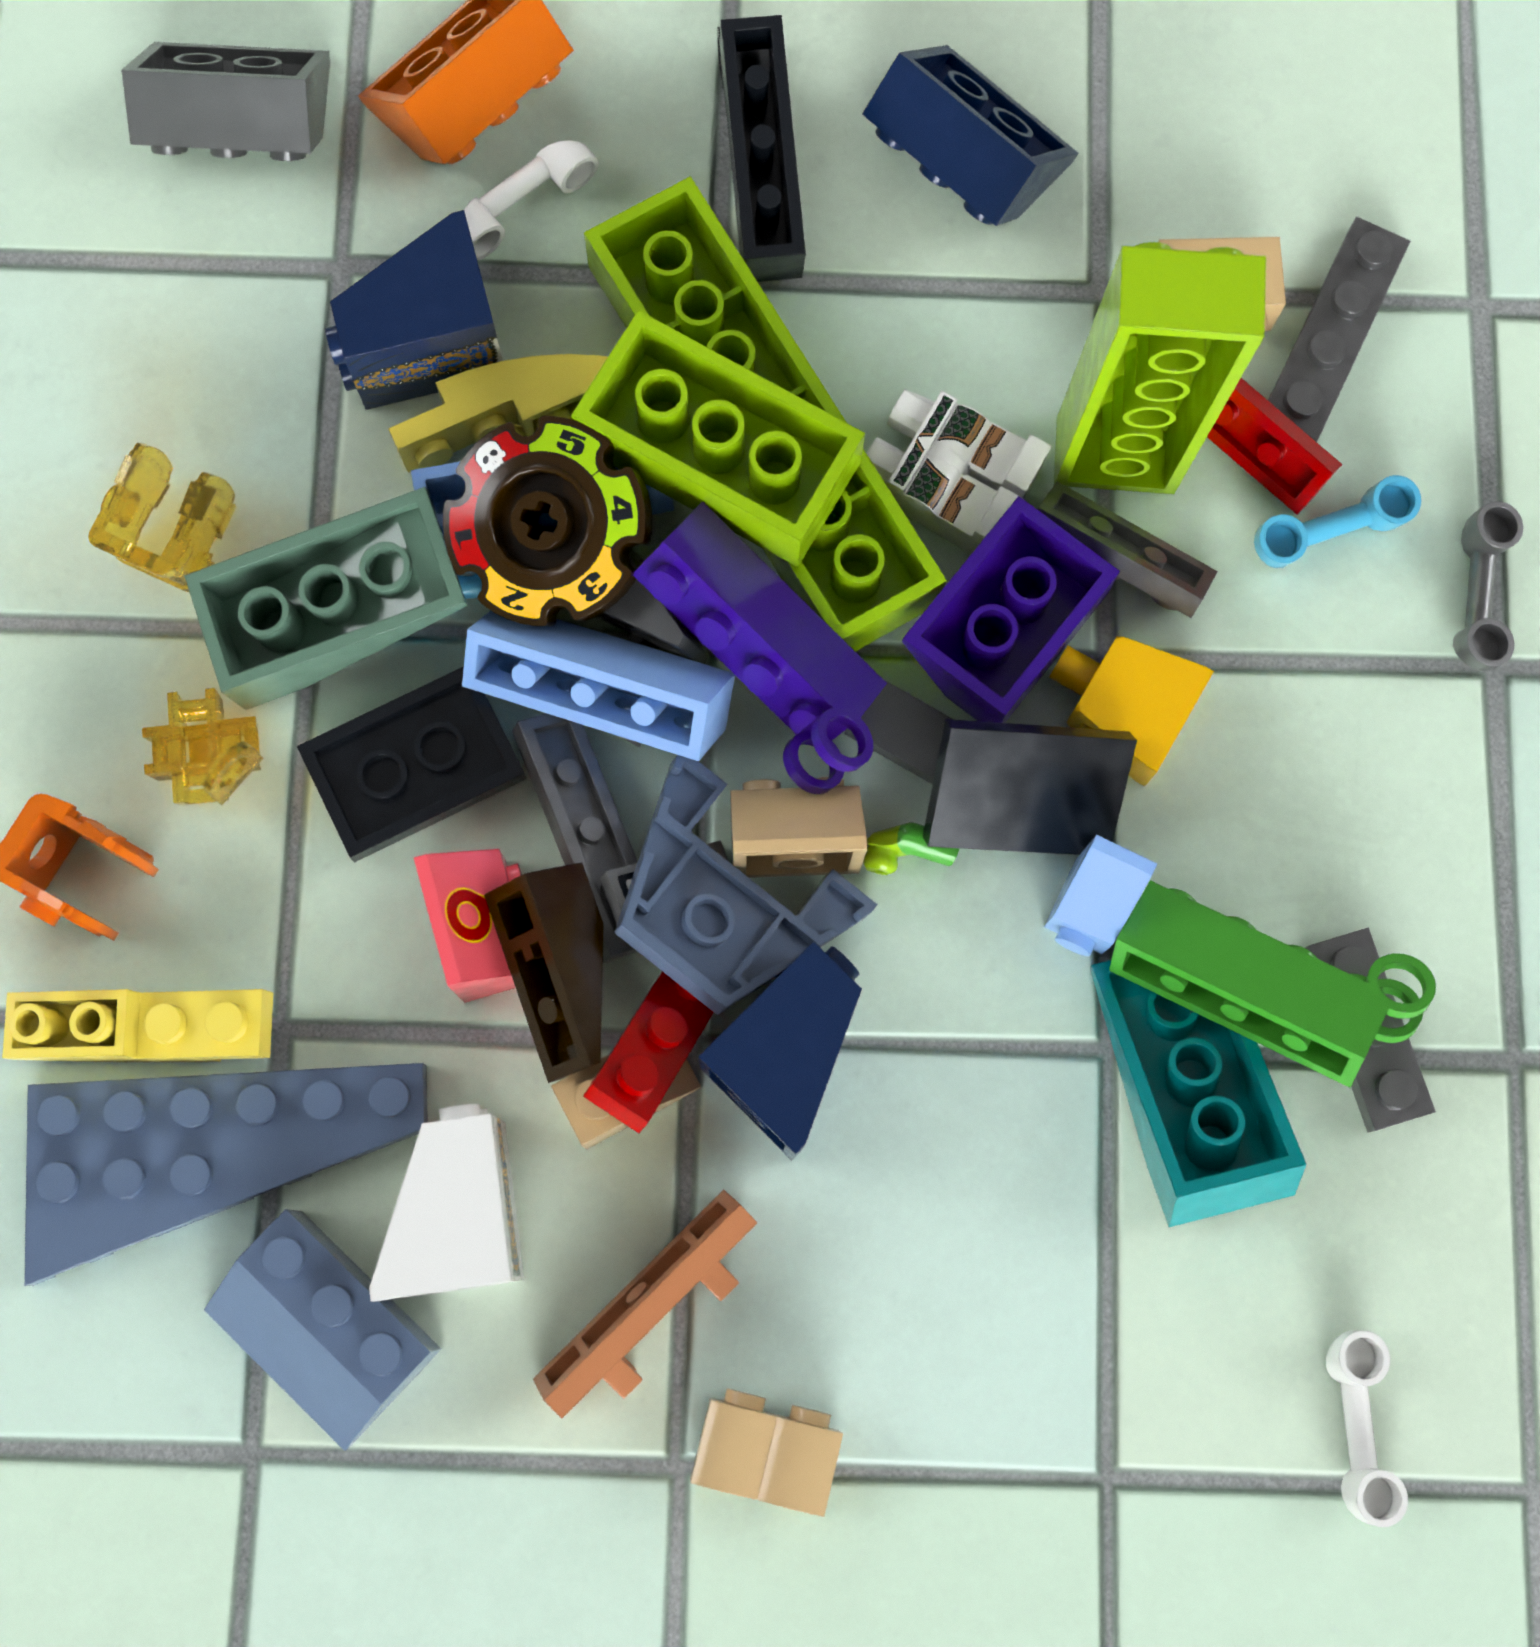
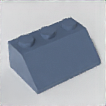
(314, 1329)

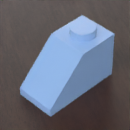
(1098, 896)

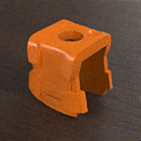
(61, 827)

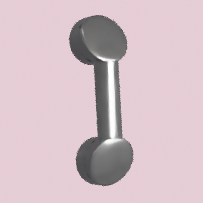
(1486, 534)

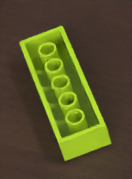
(1158, 366)

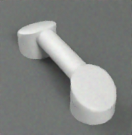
(565, 162)
(1370, 1494)

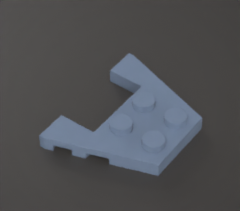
(709, 919)

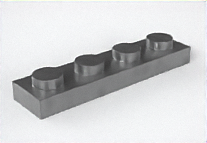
(1337, 325)
(577, 808)

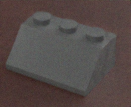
(227, 99)

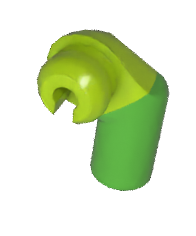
(902, 840)

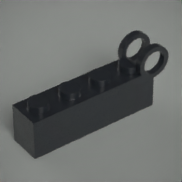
(762, 146)

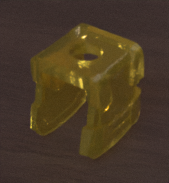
(140, 489)

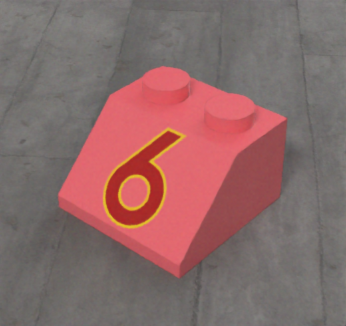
(462, 921)

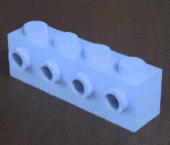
(600, 682)

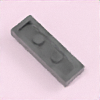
(1143, 559)
(1389, 1080)

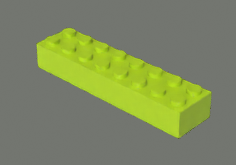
(683, 270)

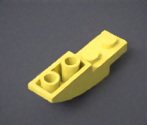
(493, 396)
(138, 1025)

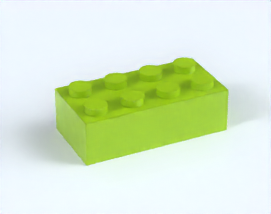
(721, 437)

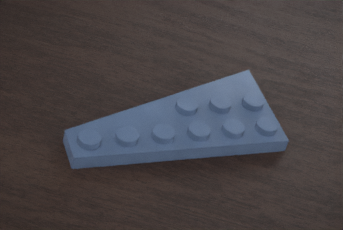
(164, 1152)

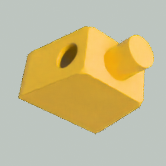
(1133, 692)

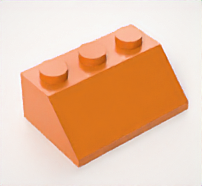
(467, 76)

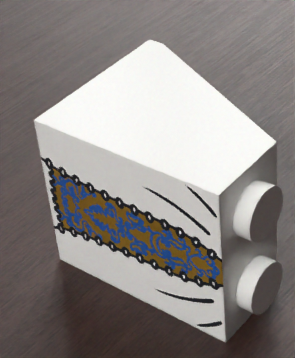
(453, 1211)

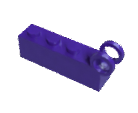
(766, 641)

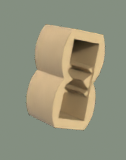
(766, 1453)

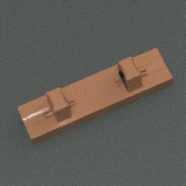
(604, 1342)

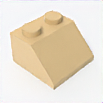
(796, 831)

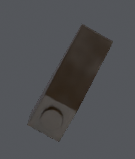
(556, 962)

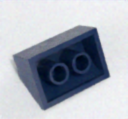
(967, 133)

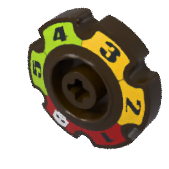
(573, 479)

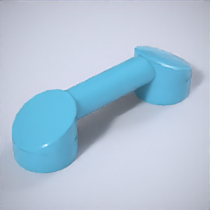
(1381, 508)

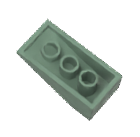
(324, 598)

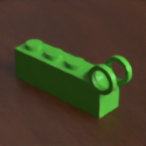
(1265, 986)

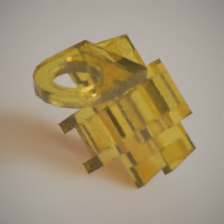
(215, 750)

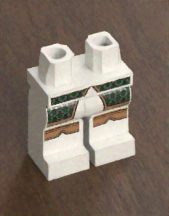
(957, 468)

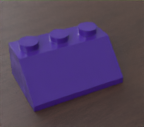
(1008, 613)

